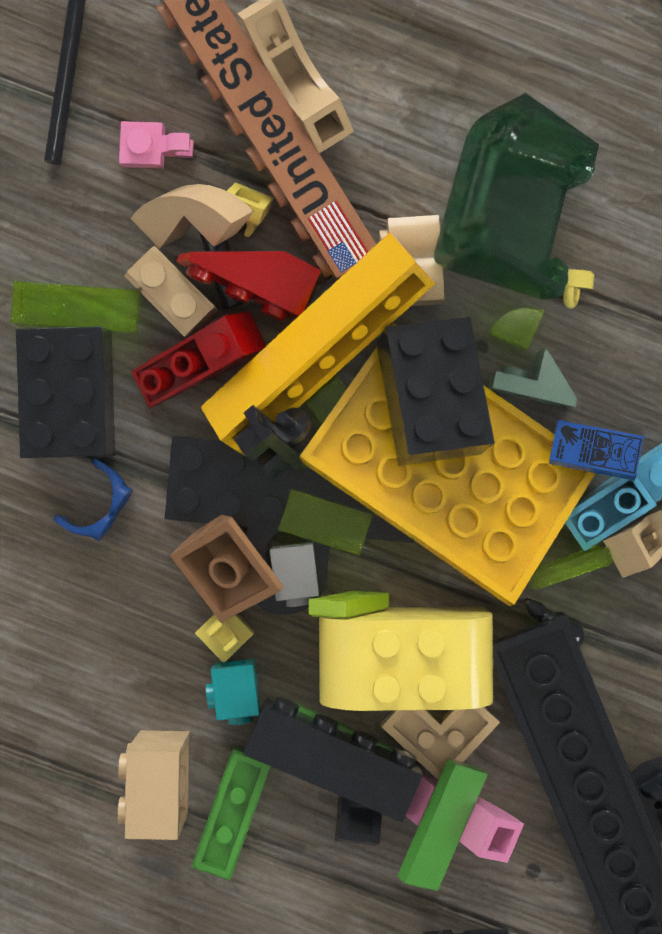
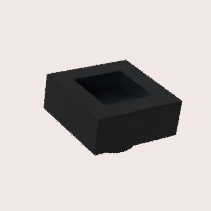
(357, 823)

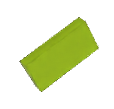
(348, 604)

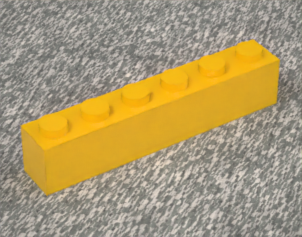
(321, 339)

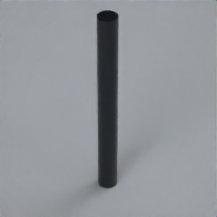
(64, 81)

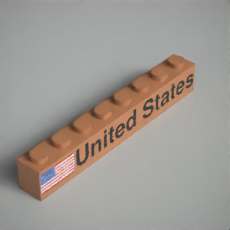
(272, 131)

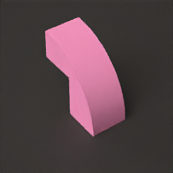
(489, 830)

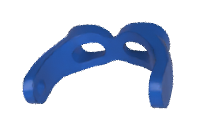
(121, 494)

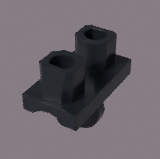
(274, 441)

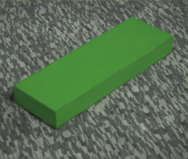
(230, 815)
(442, 825)

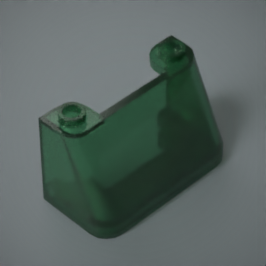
(512, 198)

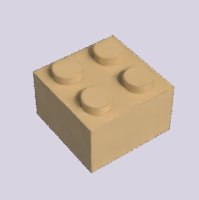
(155, 785)

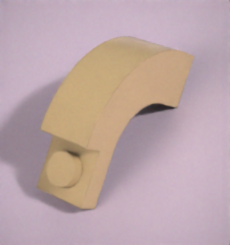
(294, 73)

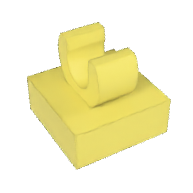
(257, 201)
(226, 636)

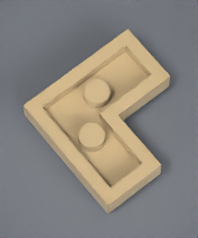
(436, 741)

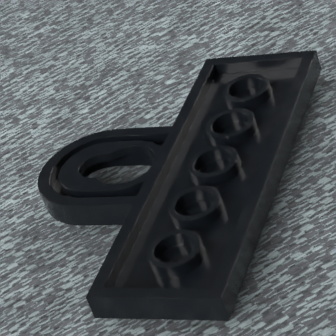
(217, 480)

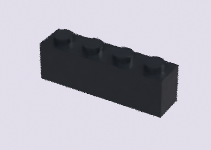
(334, 758)

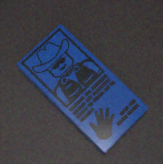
(596, 450)

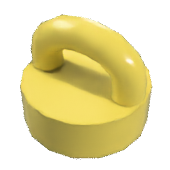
(576, 280)

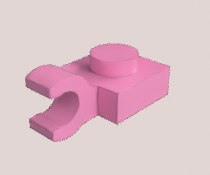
(146, 145)

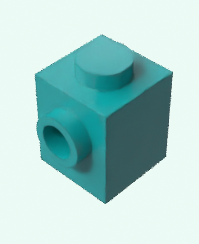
(234, 691)

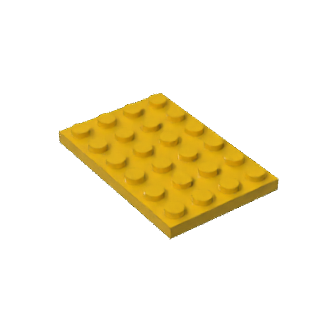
(476, 512)

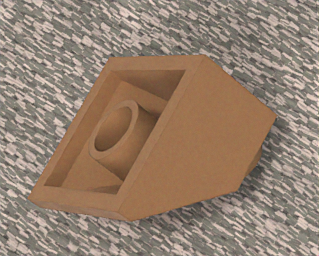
(225, 568)

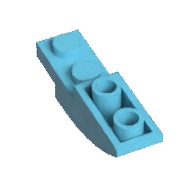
(617, 502)

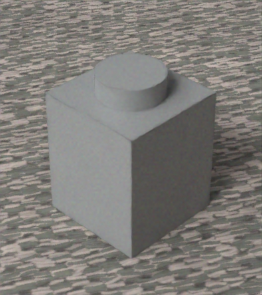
(296, 571)

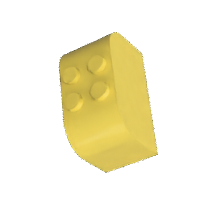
(407, 659)

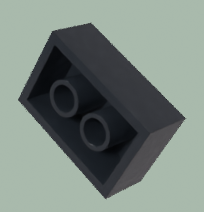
(434, 391)
(65, 392)

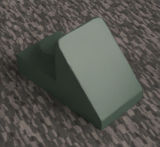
(545, 387)

